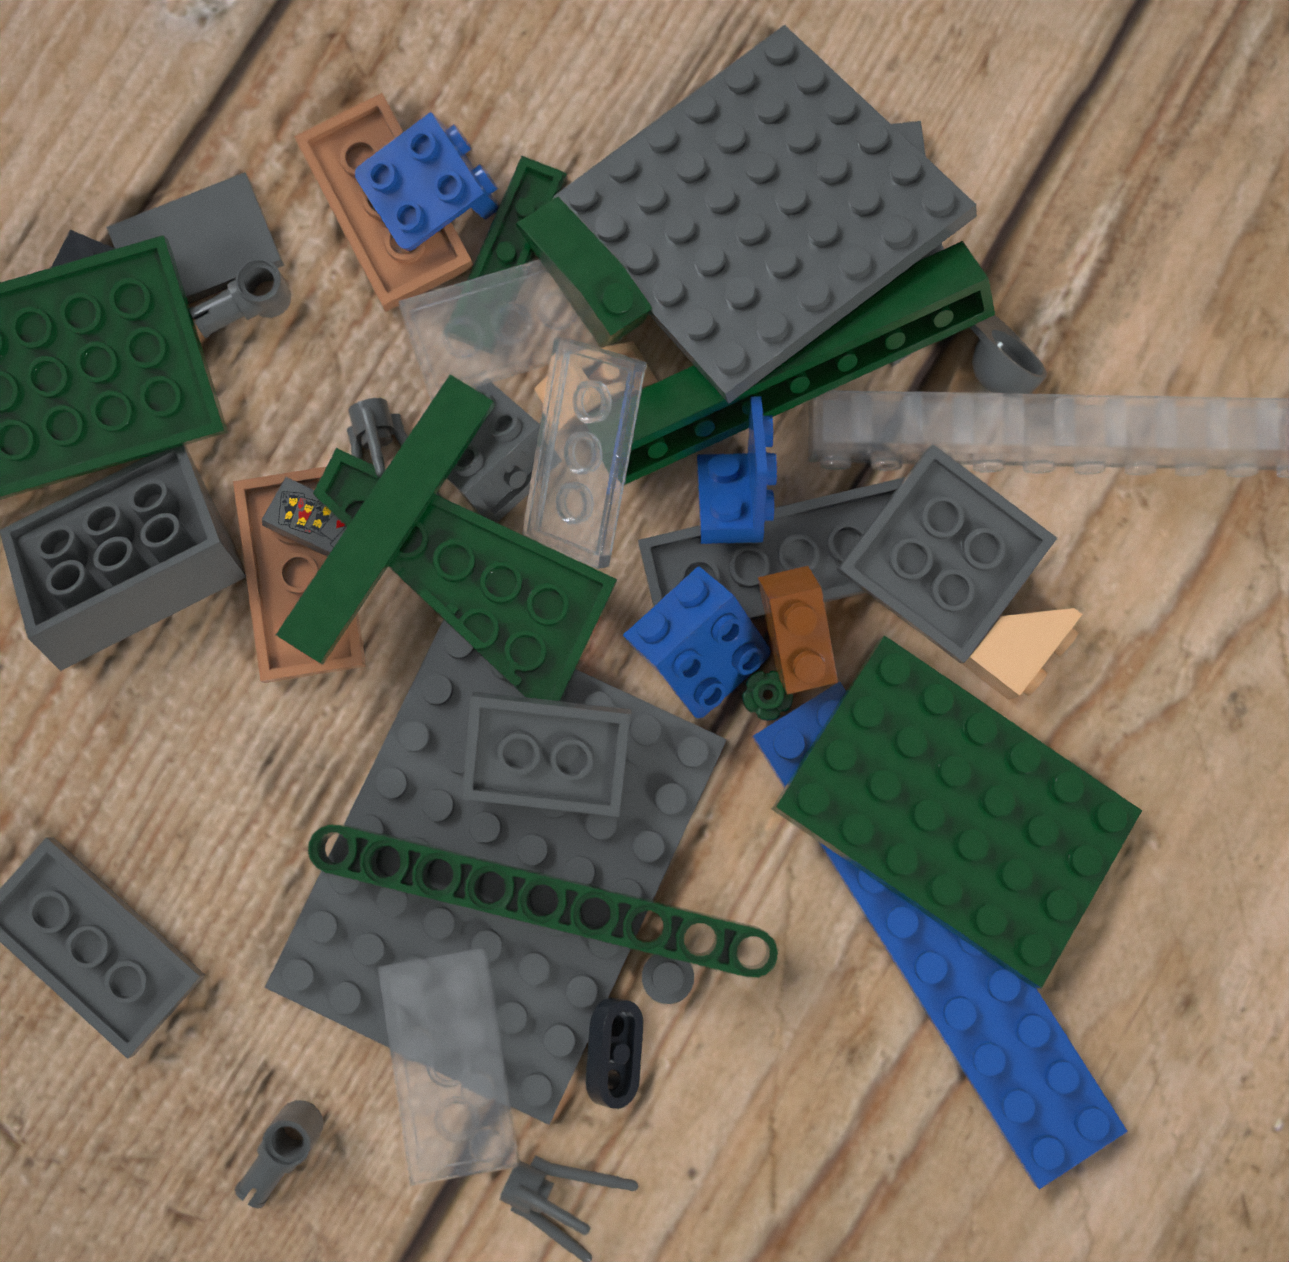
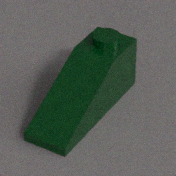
(585, 272)

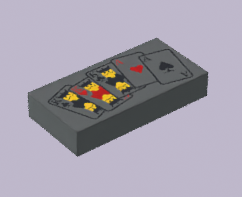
(303, 518)

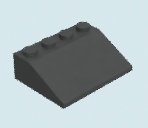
(118, 557)

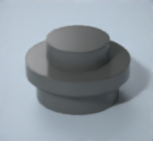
(667, 979)

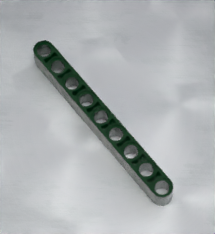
(515, 903)

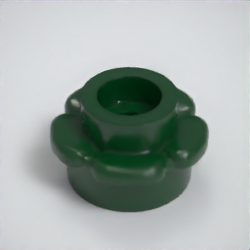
(755, 702)

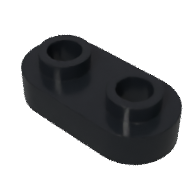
(614, 1053)

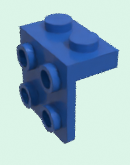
(425, 182)
(699, 642)

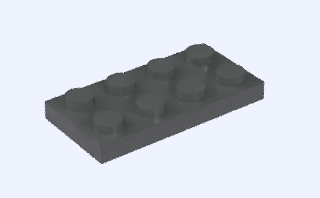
(92, 947)

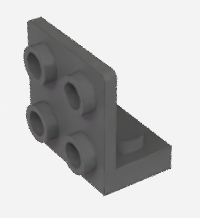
(500, 458)

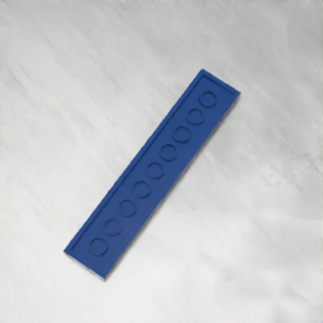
(982, 1011)

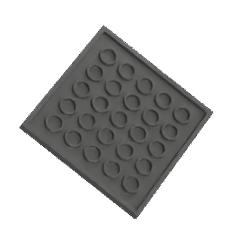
(765, 210)

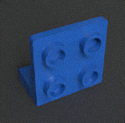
(734, 486)

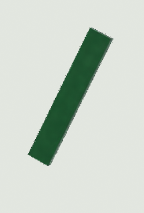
(385, 519)

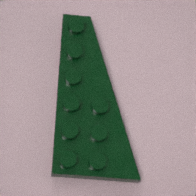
(495, 587)

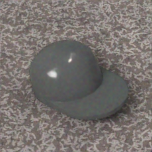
(1004, 360)

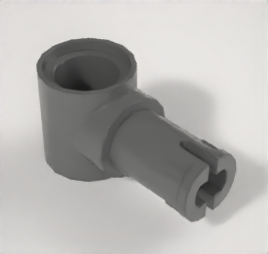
(239, 298)
(279, 1152)

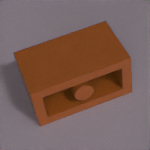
(798, 629)

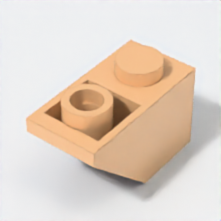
(1019, 646)

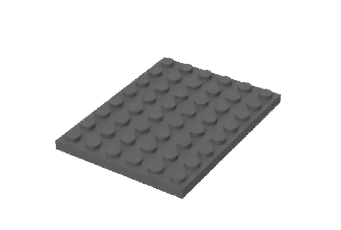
(539, 976)

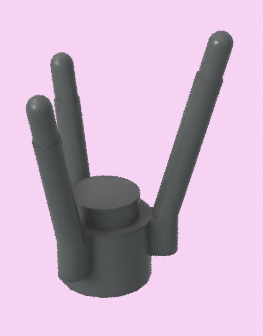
(373, 429)
(529, 1192)

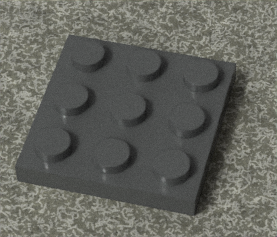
(947, 553)

